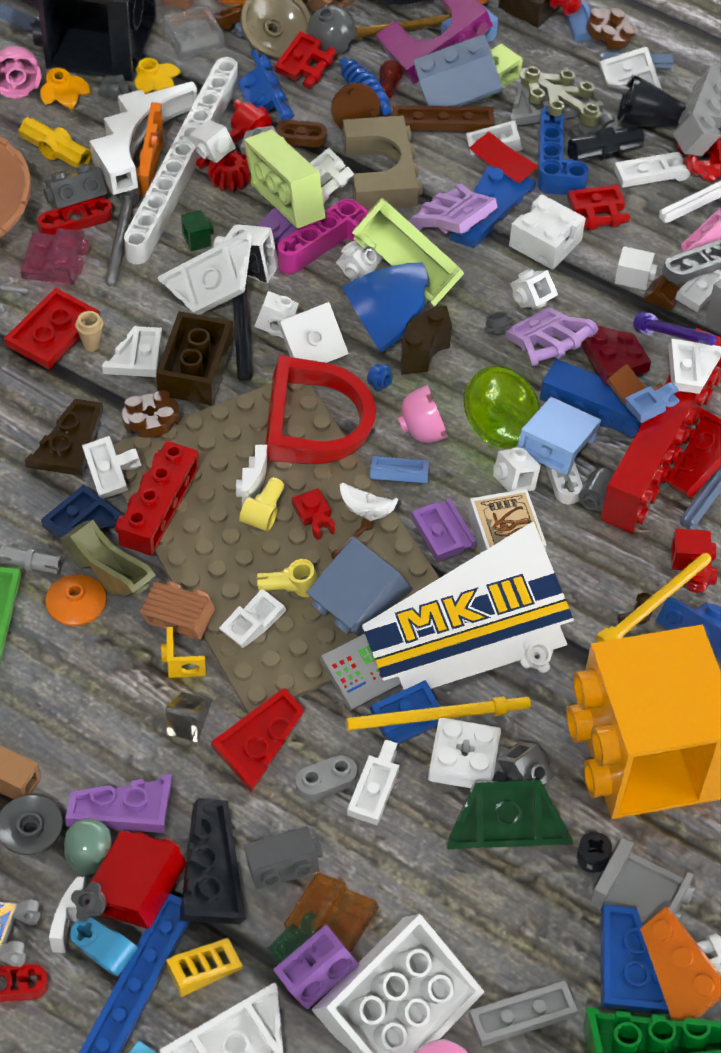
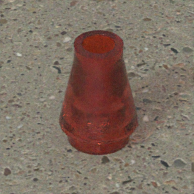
(390, 76)

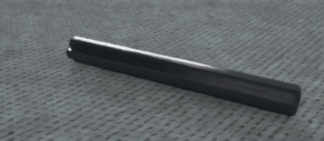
(242, 336)

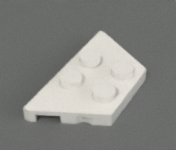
(211, 275)
(244, 1028)

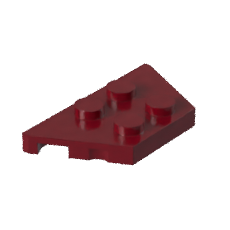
(612, 350)

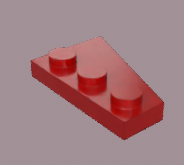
(700, 457)
(258, 737)

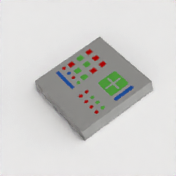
(356, 673)

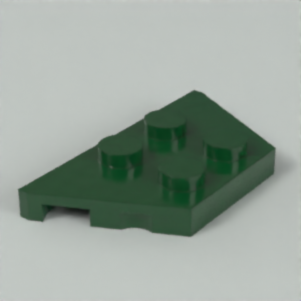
(508, 816)

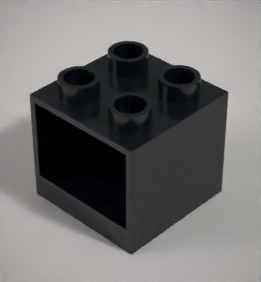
(94, 34)

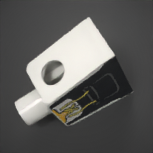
(263, 254)

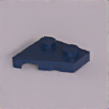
(77, 508)

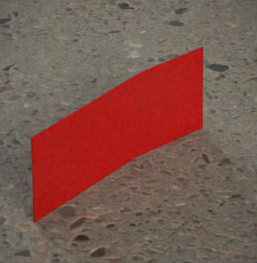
(503, 157)

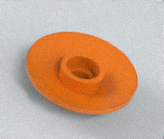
(75, 609)

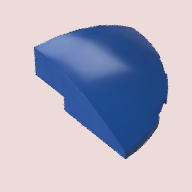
(388, 300)

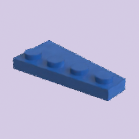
(507, 194)

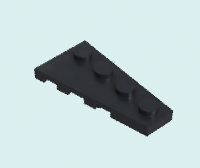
(211, 869)

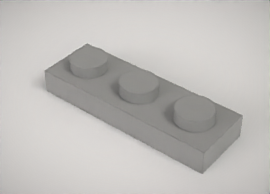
(522, 1013)

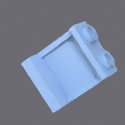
(558, 434)

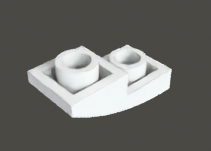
(253, 476)

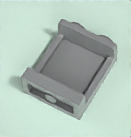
(641, 885)

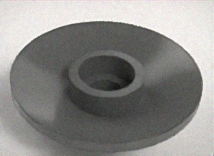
(26, 813)

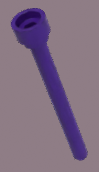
(647, 323)

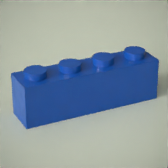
(589, 395)

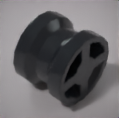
(593, 860)

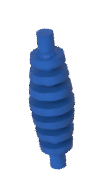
(356, 73)

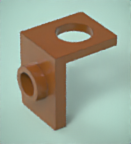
(626, 383)

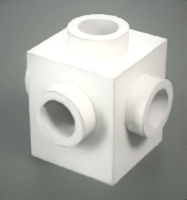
(357, 260)
(533, 289)
(273, 310)
(516, 469)

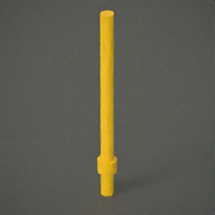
(497, 706)

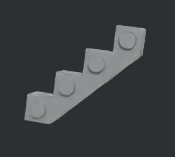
(702, 114)

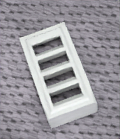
(505, 132)

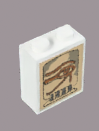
(500, 516)

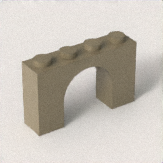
(390, 139)

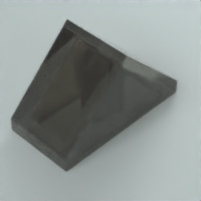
(187, 716)

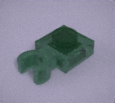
(293, 938)

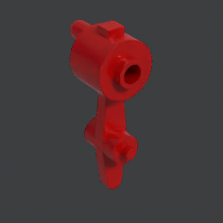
(244, 119)

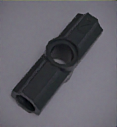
(605, 143)

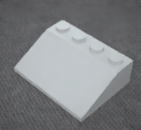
(400, 993)

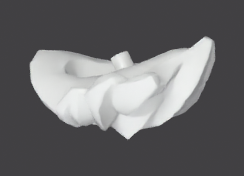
(365, 503)

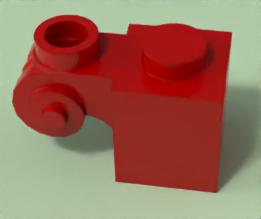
(688, 546)

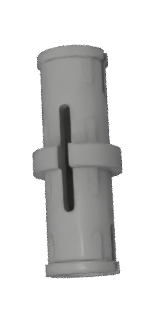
(31, 559)

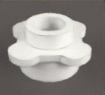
(540, 648)

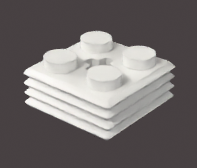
(456, 737)

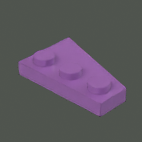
(124, 808)

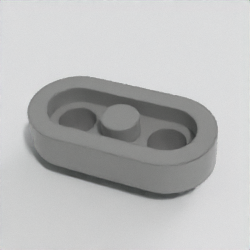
(328, 778)

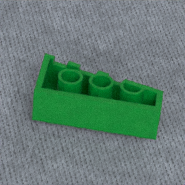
(649, 1035)

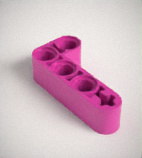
(319, 237)

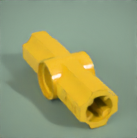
(54, 143)

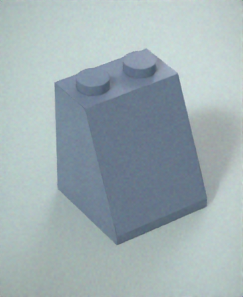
(357, 587)

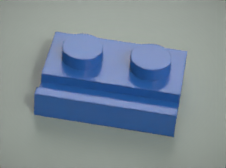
(412, 698)

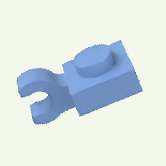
(651, 403)

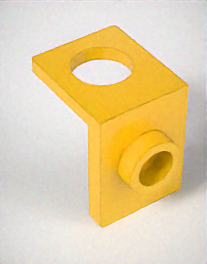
(175, 663)

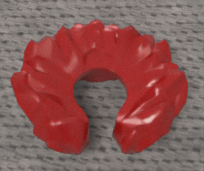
(705, 169)

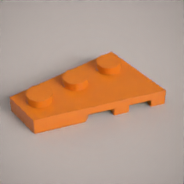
(151, 149)
(682, 968)

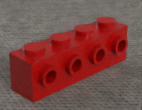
(157, 498)

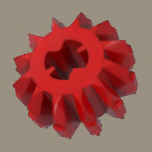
(230, 172)

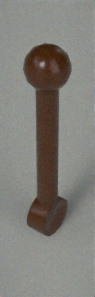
(365, 525)

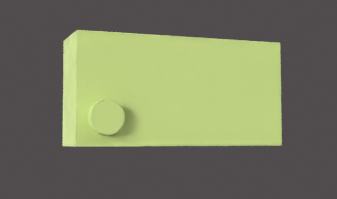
(285, 178)

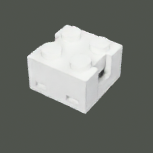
(547, 232)

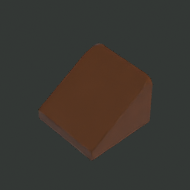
(662, 293)

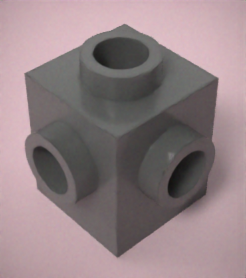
(526, 762)

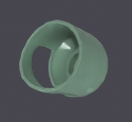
(87, 845)

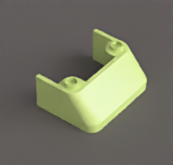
(403, 243)

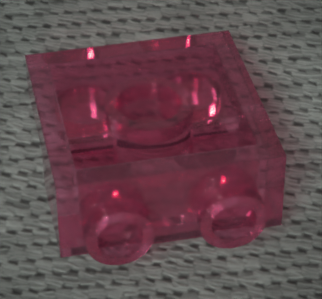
(55, 256)

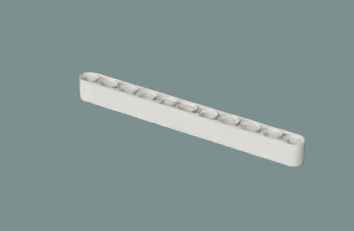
(179, 163)

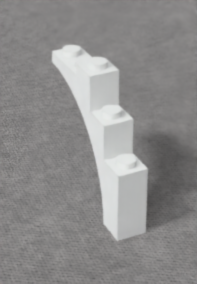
(127, 130)

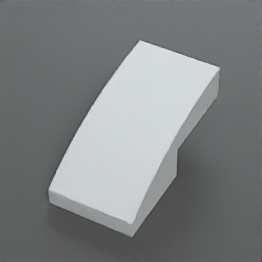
(253, 620)
(64, 915)

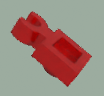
(313, 509)

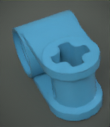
(103, 945)

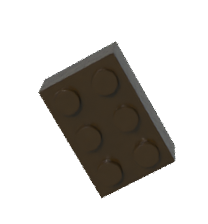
(195, 357)

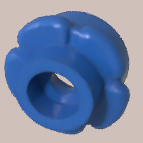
(379, 376)

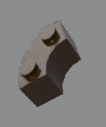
(425, 338)

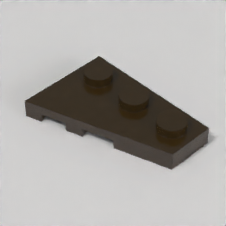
(63, 447)

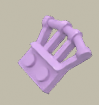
(454, 210)
(543, 327)

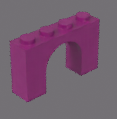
(467, 22)

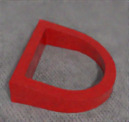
(310, 372)

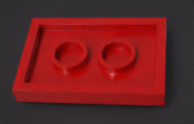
(48, 328)

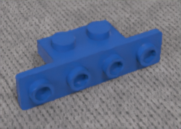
(262, 90)
(679, 615)

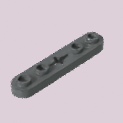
(693, 263)

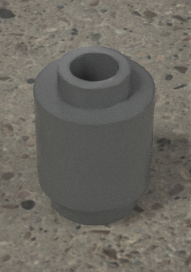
(594, 490)

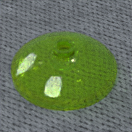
(505, 395)

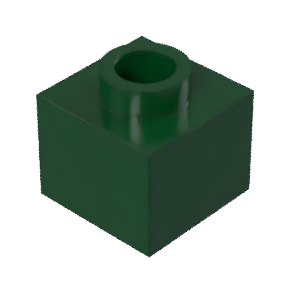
(196, 230)

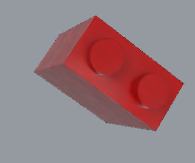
(138, 877)

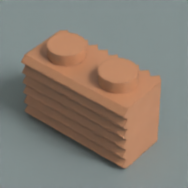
(184, 610)

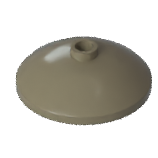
(284, 16)

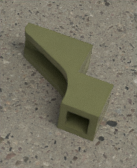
(114, 568)

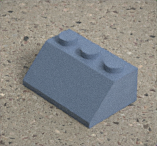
(459, 73)

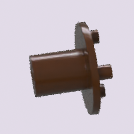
(354, 102)

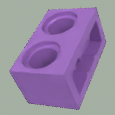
(316, 967)

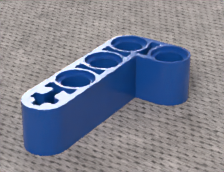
(554, 173)

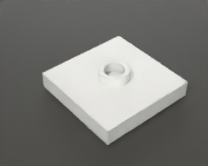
(313, 335)

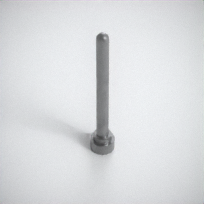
(127, 199)

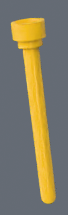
(654, 601)

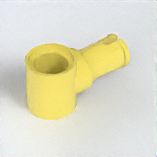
(262, 509)
(290, 578)

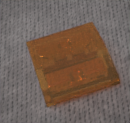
(336, 907)

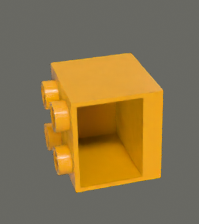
(650, 721)

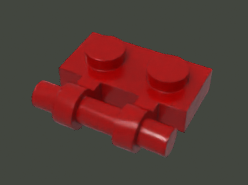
(298, 56)
(599, 200)

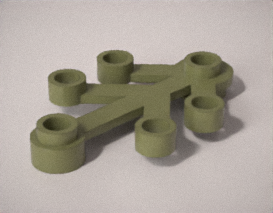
(533, 79)

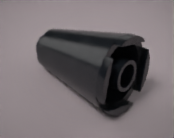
(648, 106)

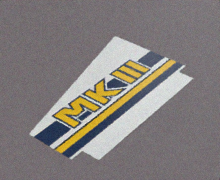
(473, 616)

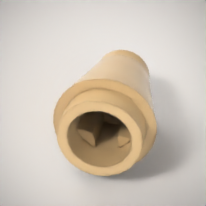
(90, 329)

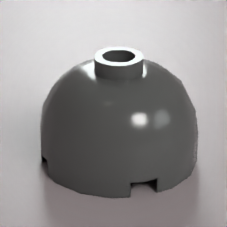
(333, 27)

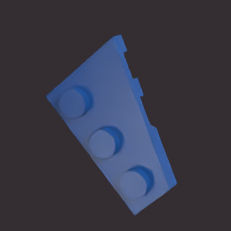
(626, 966)

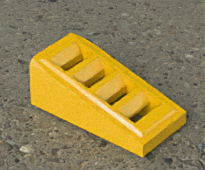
(199, 980)

